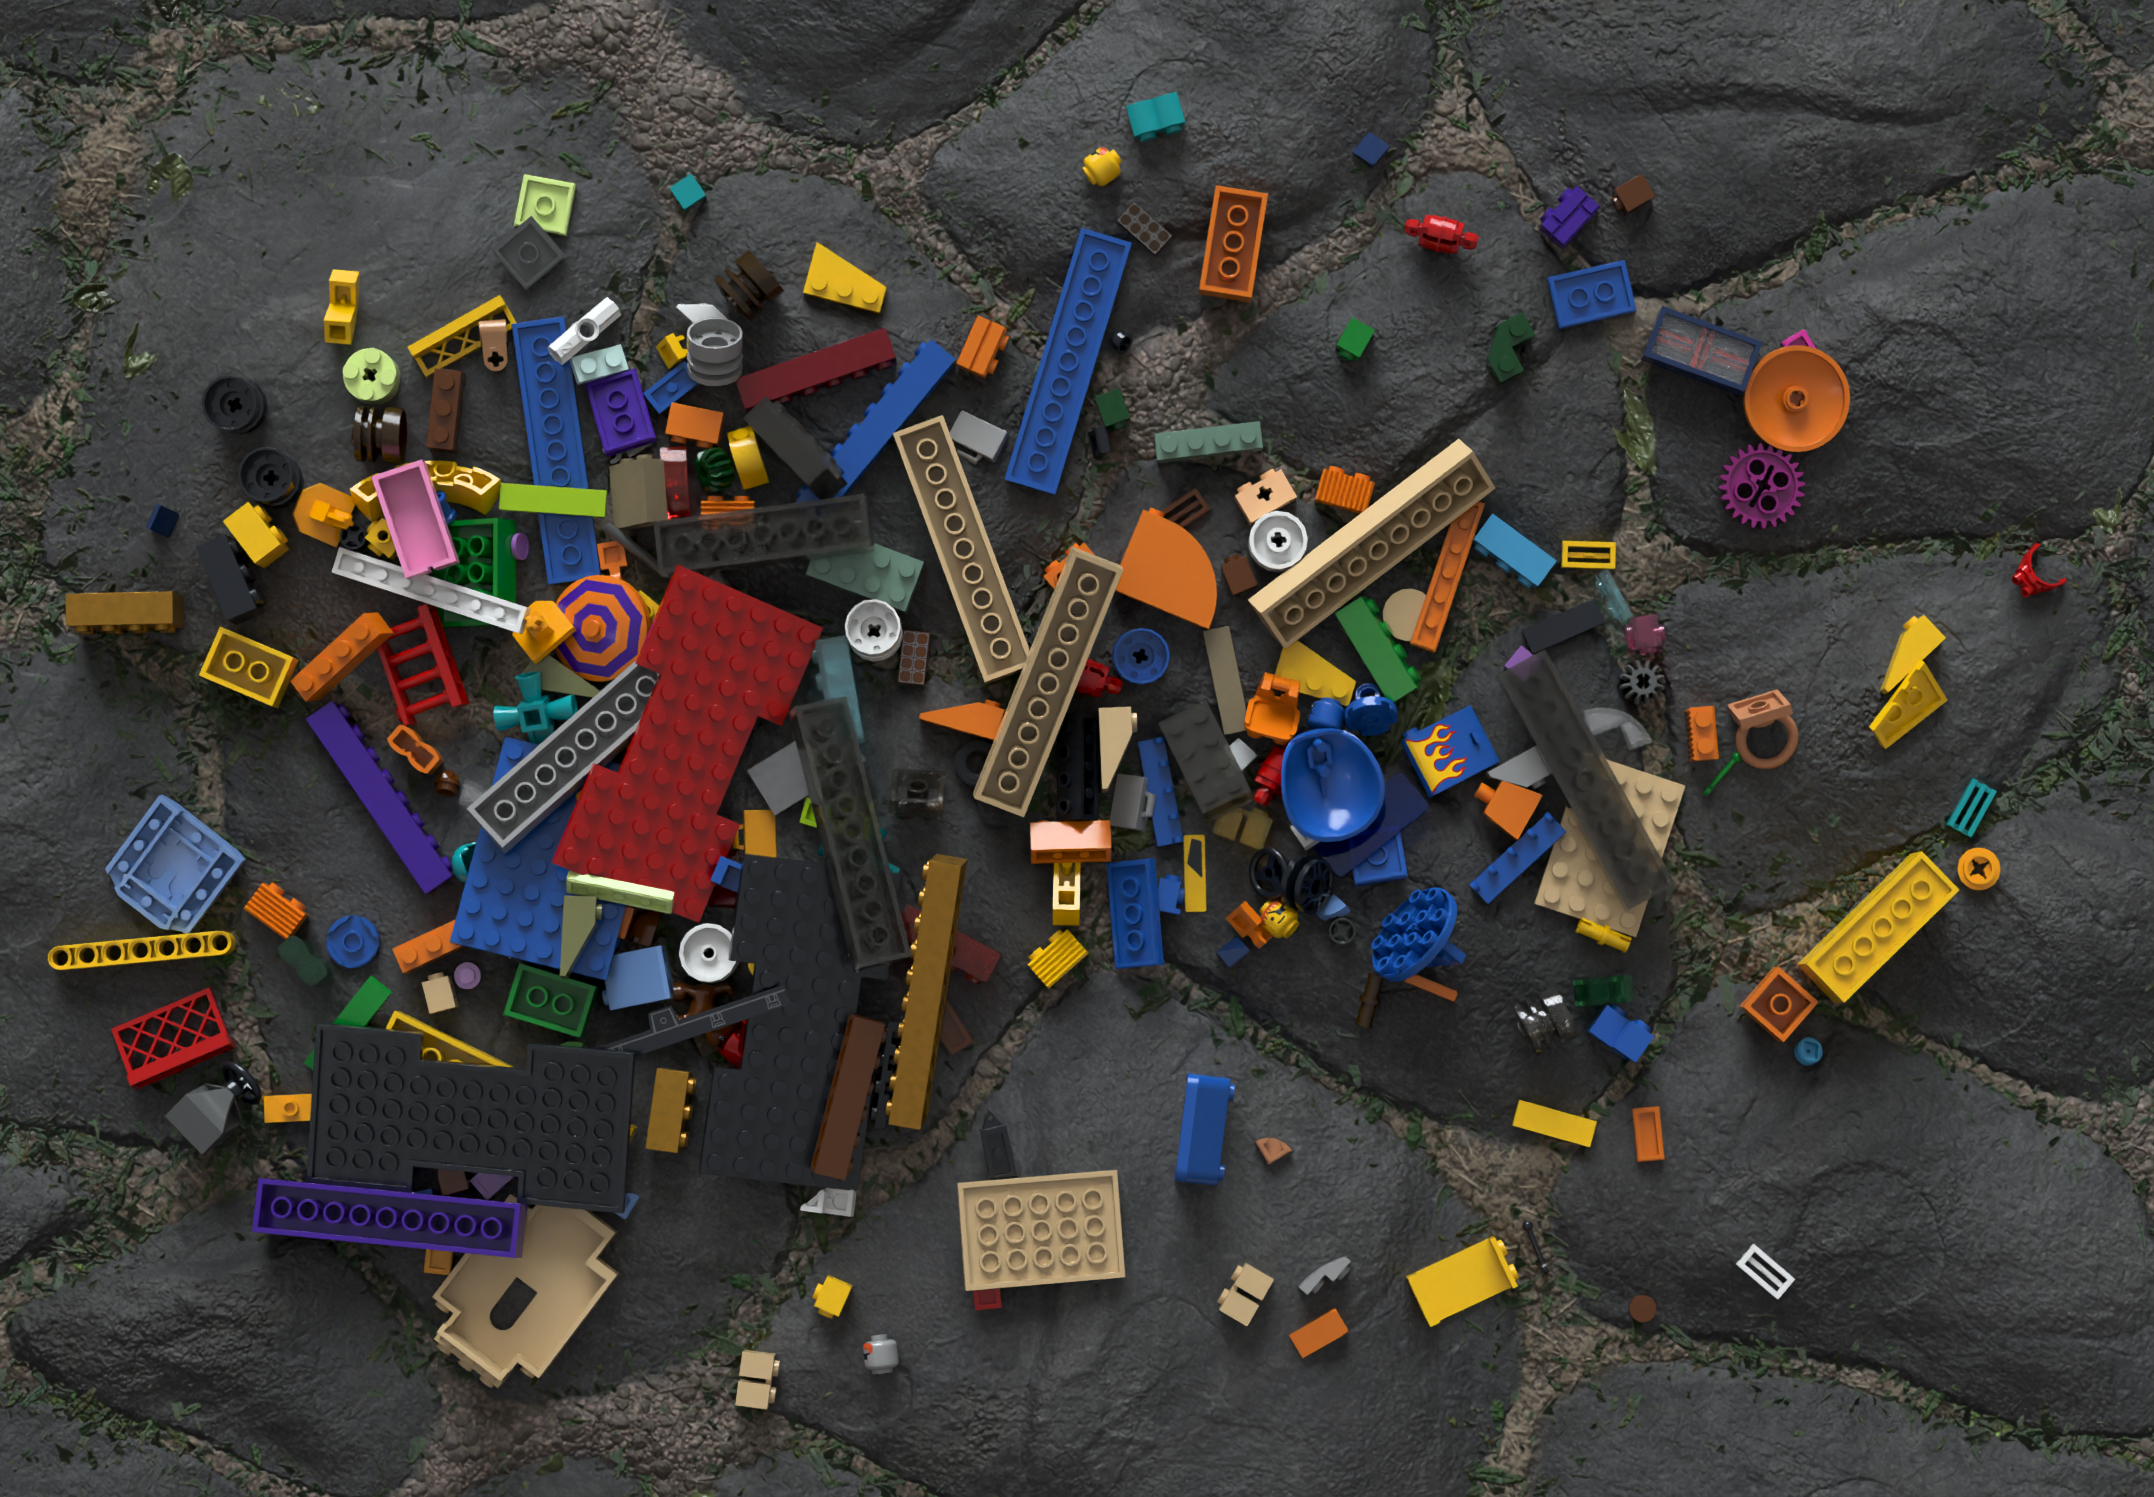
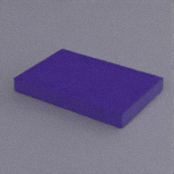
(620, 412)

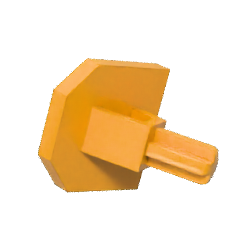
(323, 513)
(544, 630)

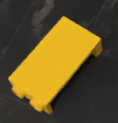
(1462, 1280)

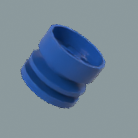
(1154, 649)

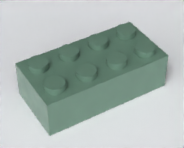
(872, 575)

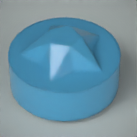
(1808, 1051)

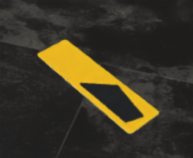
(1194, 873)

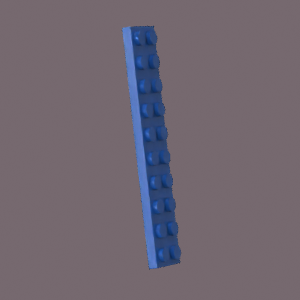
(1068, 361)
(555, 447)

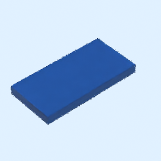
(1135, 913)

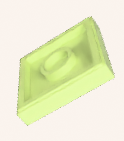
(548, 203)

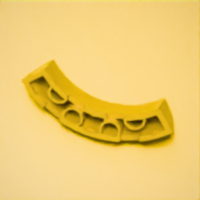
(460, 484)

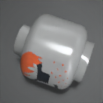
(880, 1354)

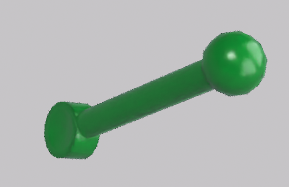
(1735, 758)

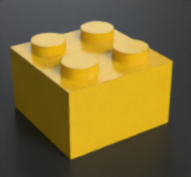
(256, 535)

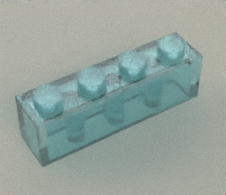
(837, 676)

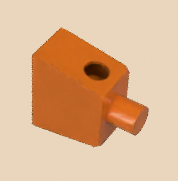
(1508, 806)

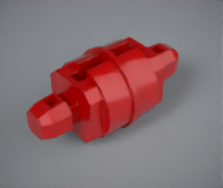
(1441, 234)
(1095, 679)
(1270, 777)

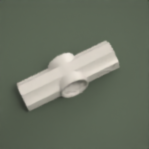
(595, 320)

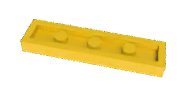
(453, 331)

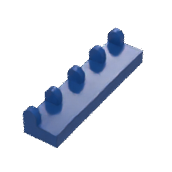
(1157, 770)
(1518, 858)

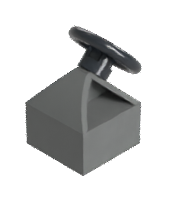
(212, 1111)

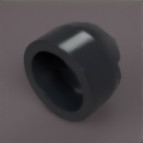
(1121, 341)

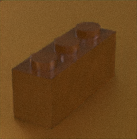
(445, 410)

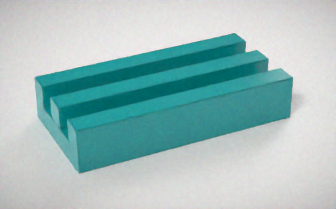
(1961, 827)

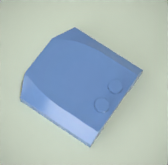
(176, 856)

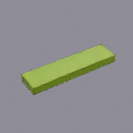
(553, 500)

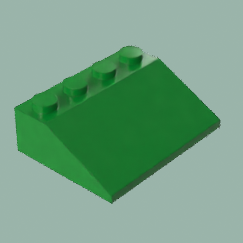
(483, 566)

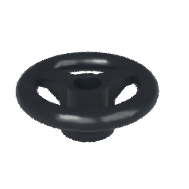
(1272, 872)

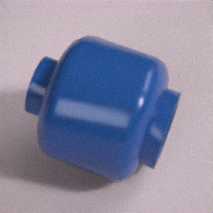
(1326, 714)

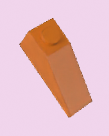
(974, 718)

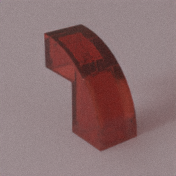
(676, 481)

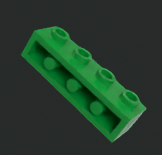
(1377, 649)

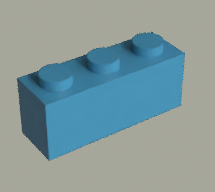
(1513, 552)

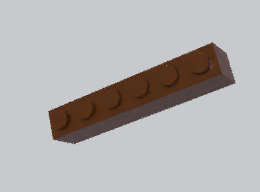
(848, 1096)

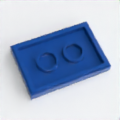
(1591, 294)

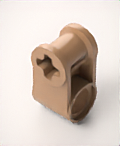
(493, 339)

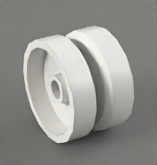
(1281, 526)
(692, 953)

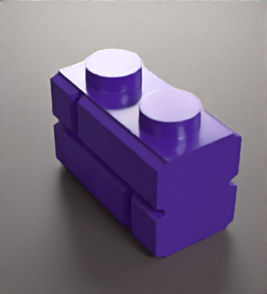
(1569, 217)

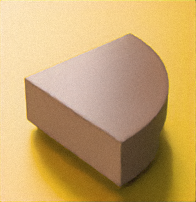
(1272, 1148)

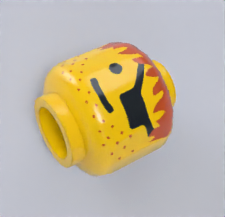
(1102, 166)
(1279, 919)

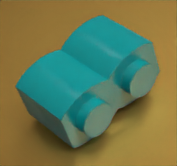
(1156, 116)

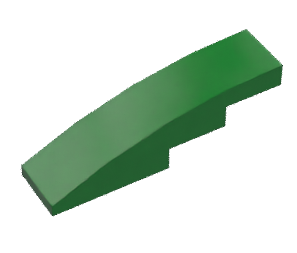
(361, 1008)

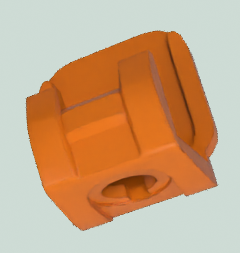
(1274, 715)

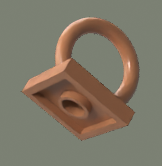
(1761, 712)

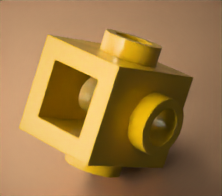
(376, 533)

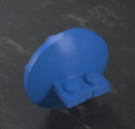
(1417, 936)

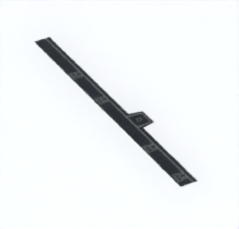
(668, 1029)

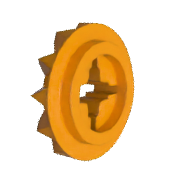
(1991, 870)

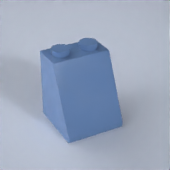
(638, 978)

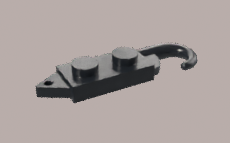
(997, 1149)

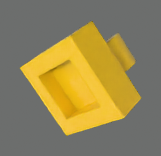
(671, 350)

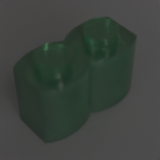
(309, 967)

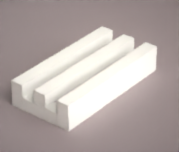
(1748, 1257)

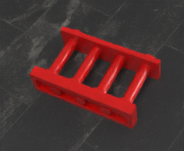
(444, 669)

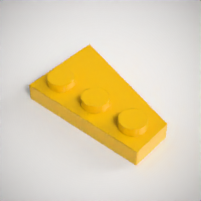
(841, 282)
(1316, 674)
(1908, 706)

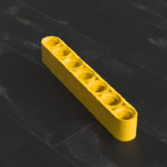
(129, 950)

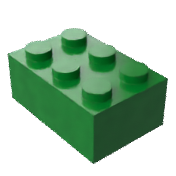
(551, 1001)

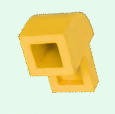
(747, 457)

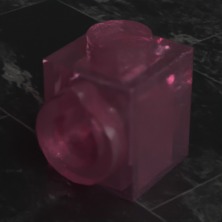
(1644, 634)

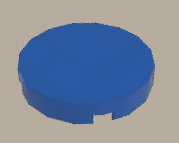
(353, 941)

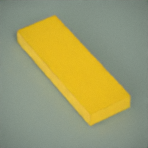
(1554, 1123)

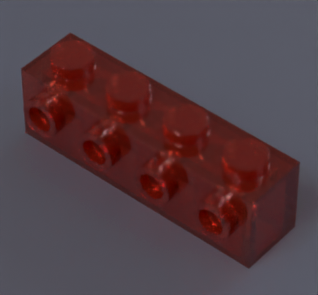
(968, 954)

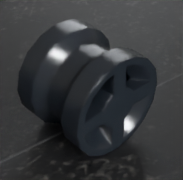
(352, 534)

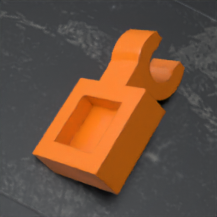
(612, 558)
(1247, 922)

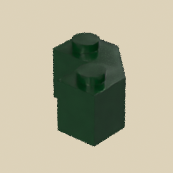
(1502, 359)

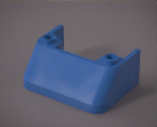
(1203, 1129)

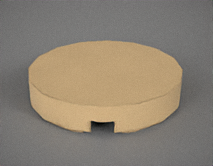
(1402, 612)

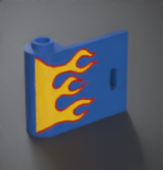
(1447, 753)

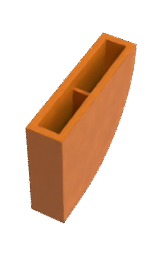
(1169, 570)

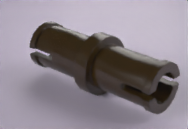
(1369, 1000)

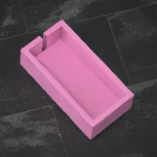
(415, 519)

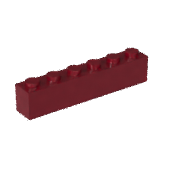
(817, 370)

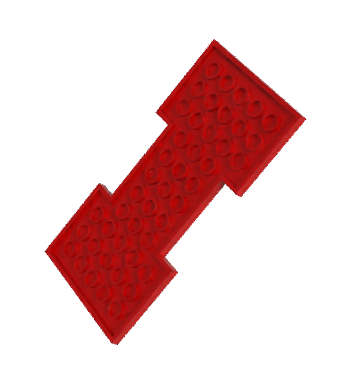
(718, 670)

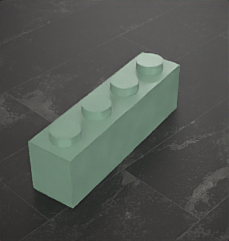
(1208, 442)

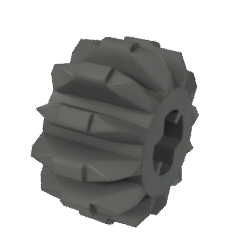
(1651, 682)

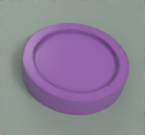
(520, 546)

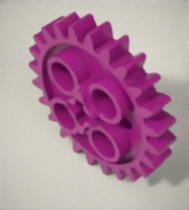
(1740, 474)

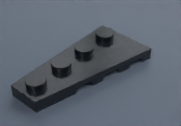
(888, 1067)

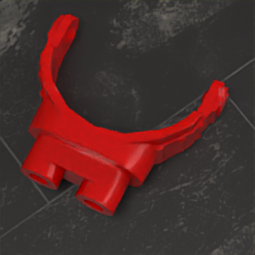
(2027, 579)

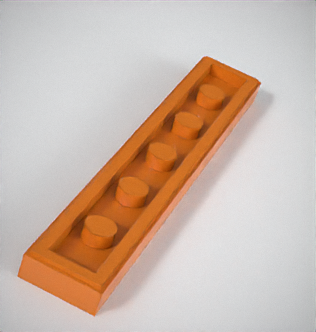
(1446, 579)

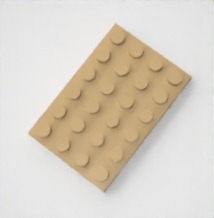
(1574, 878)
(1040, 1230)

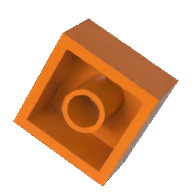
(1778, 1004)

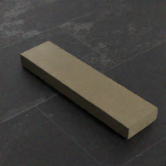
(1225, 679)

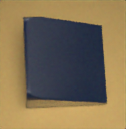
(1371, 150)
(162, 520)

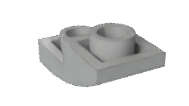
(1334, 1269)

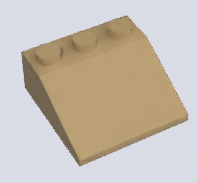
(1115, 732)

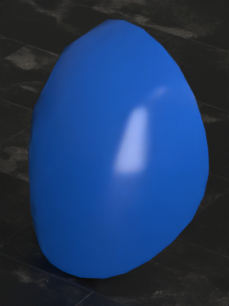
(1330, 785)

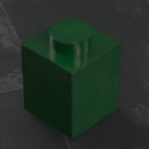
(1112, 410)

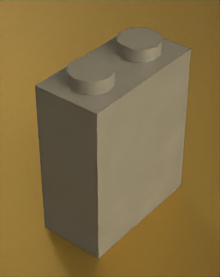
(638, 492)

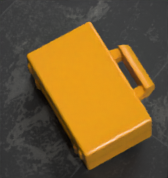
(758, 833)

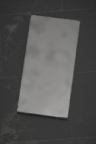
(781, 779)

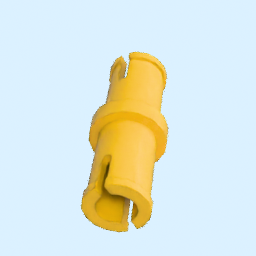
(1603, 934)

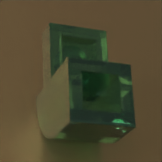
(1603, 990)

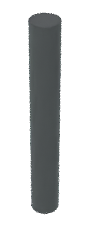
(631, 546)

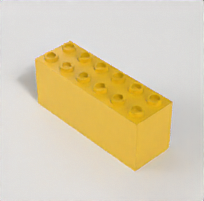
(1878, 927)

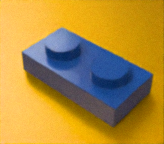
(670, 388)

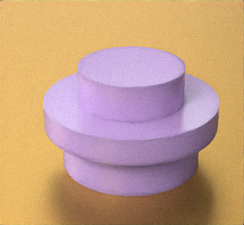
(467, 975)

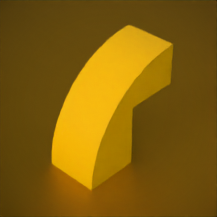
(343, 307)

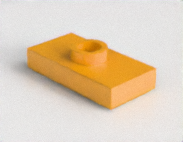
(287, 1108)

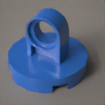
(1370, 714)

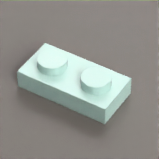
(598, 364)

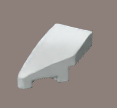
(832, 1202)

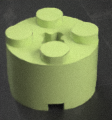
(386, 374)

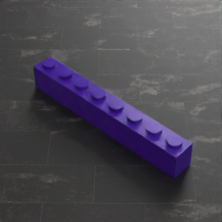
(380, 796)

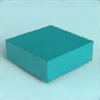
(688, 192)

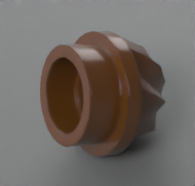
(447, 783)

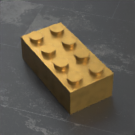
(124, 610)

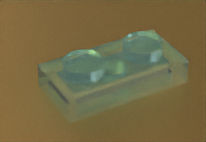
(1618, 606)

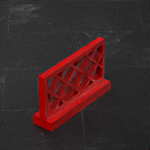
(182, 1059)

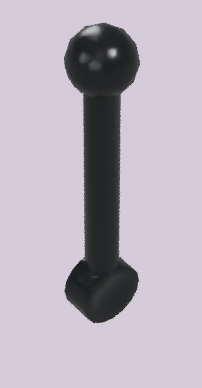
(1527, 1226)

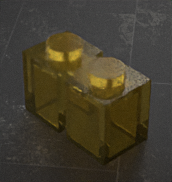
(1254, 831)

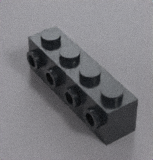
(1077, 767)

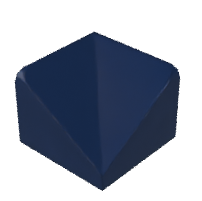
(1233, 952)

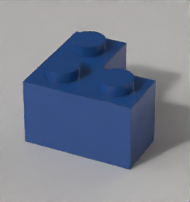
(1619, 1034)

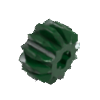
(714, 470)

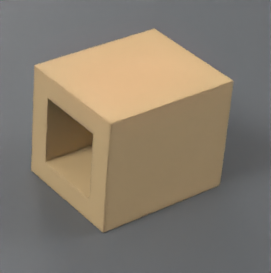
(440, 993)

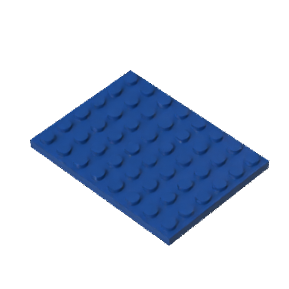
(517, 897)

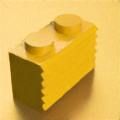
(1057, 958)

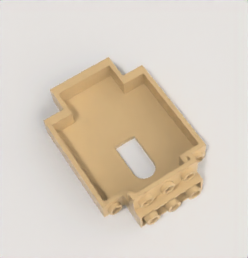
(558, 1263)

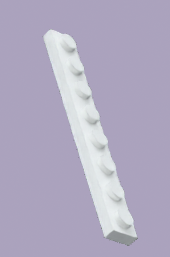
(431, 590)

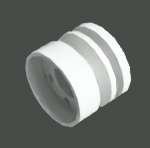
(874, 615)

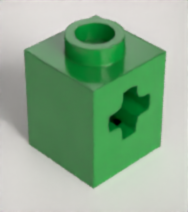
(1354, 340)

